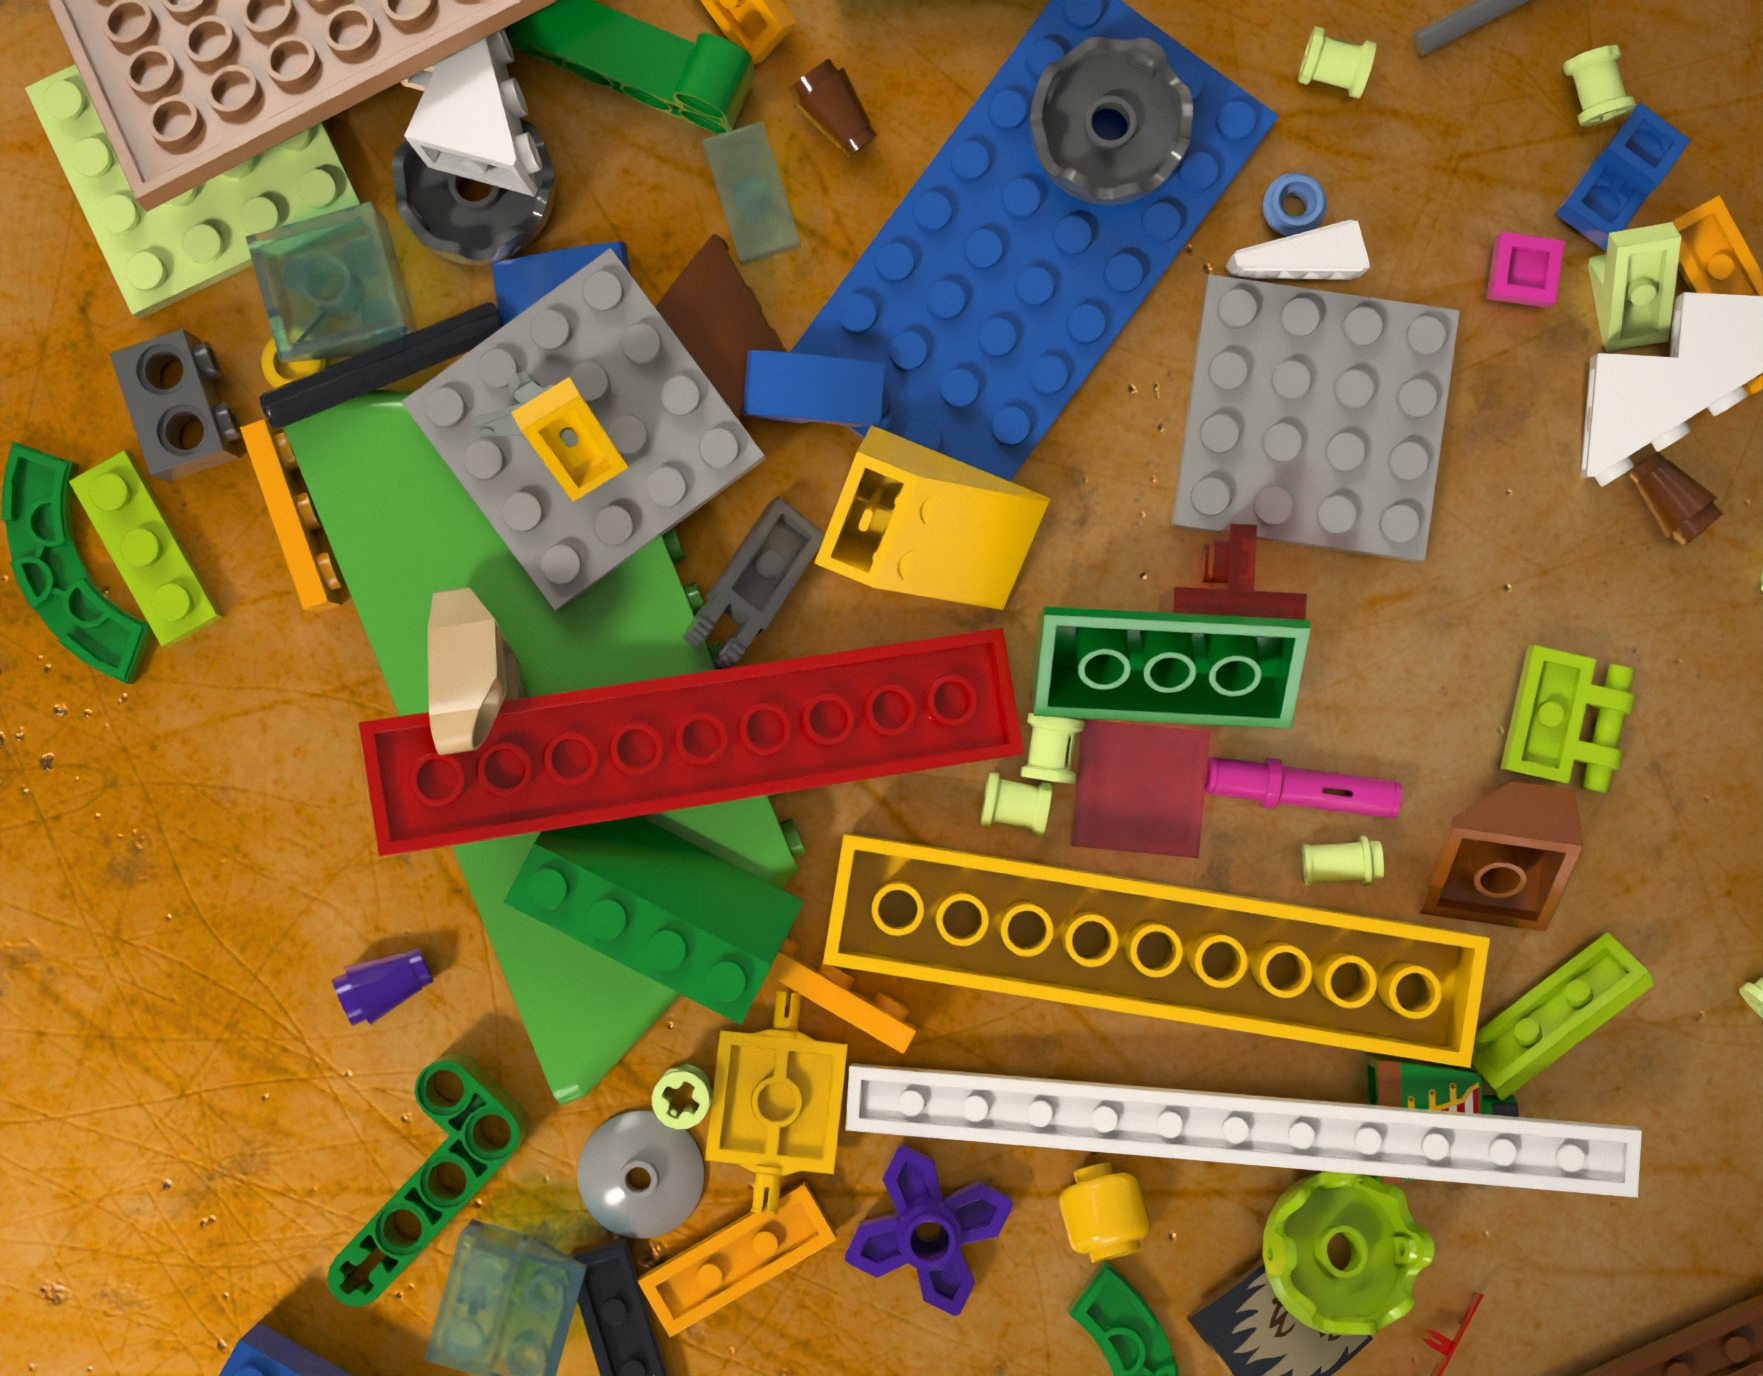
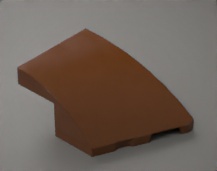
(718, 319)

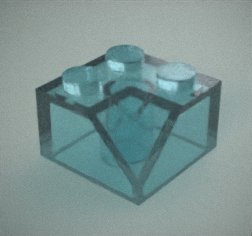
(331, 284)

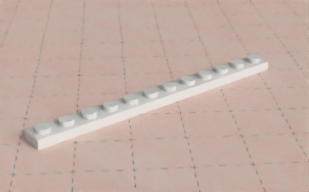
(1246, 1129)

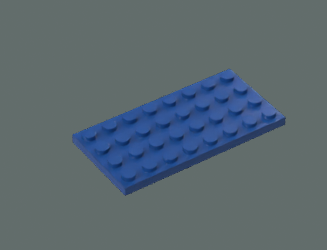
(1002, 286)

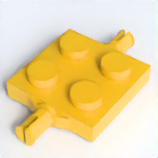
(776, 1102)

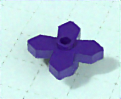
(893, 1240)

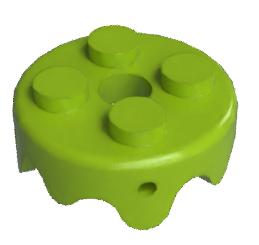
(1384, 1249)

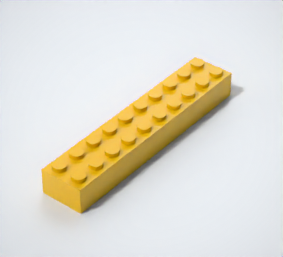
(1156, 949)

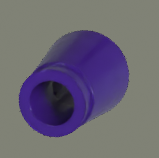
(380, 985)

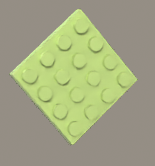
(201, 232)

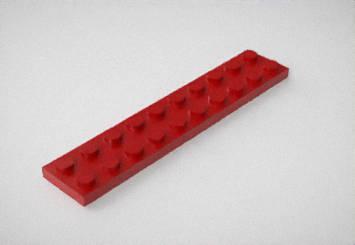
(694, 741)

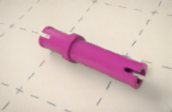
(1280, 784)

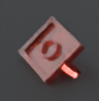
(1231, 571)

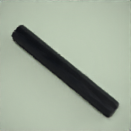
(380, 366)

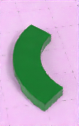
(53, 570)
(1123, 1325)

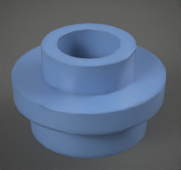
(1305, 189)

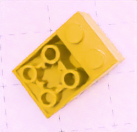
(929, 524)

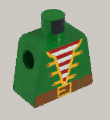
(1428, 1086)

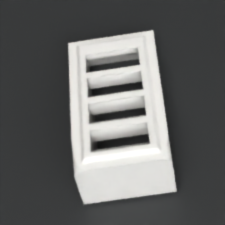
(1321, 253)

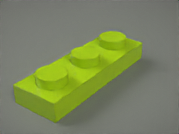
(146, 549)
(1557, 1015)

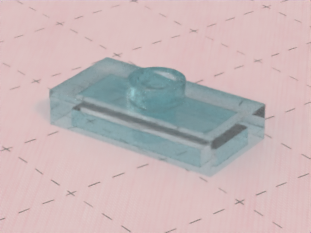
(751, 193)

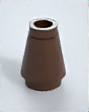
(833, 107)
(1675, 499)

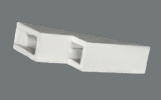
(473, 117)
(1650, 397)

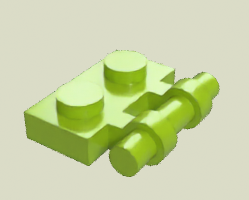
(1551, 713)

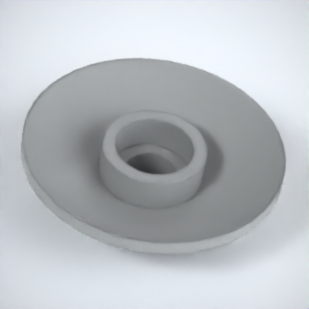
(666, 1153)

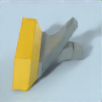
(559, 430)

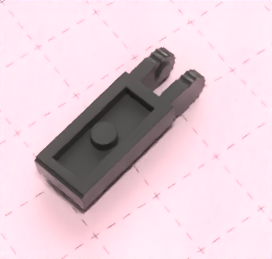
(757, 579)

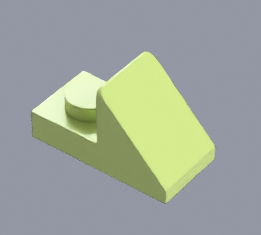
(1636, 286)

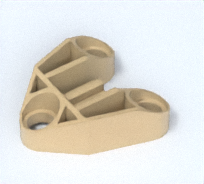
(467, 671)

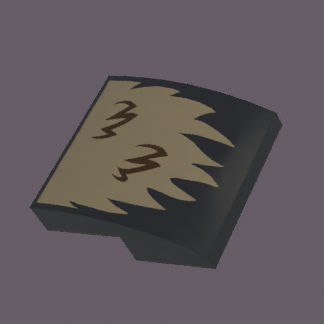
(1259, 1337)

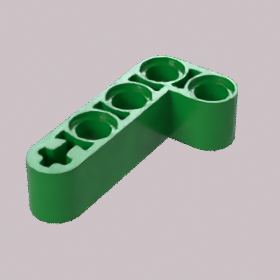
(682, 78)
(423, 1191)

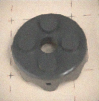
(1121, 77)
(466, 229)

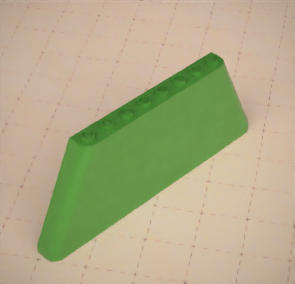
(414, 530)

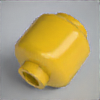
(1104, 1213)

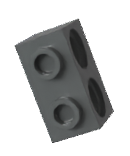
(162, 413)

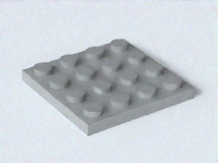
(645, 393)
(1315, 417)

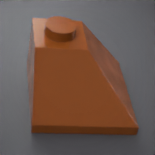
(1507, 858)

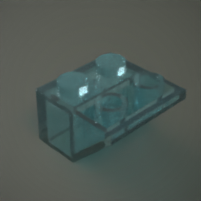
(505, 1304)

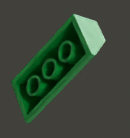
(1168, 667)
(659, 908)

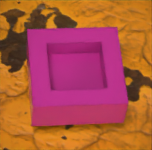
(1525, 269)

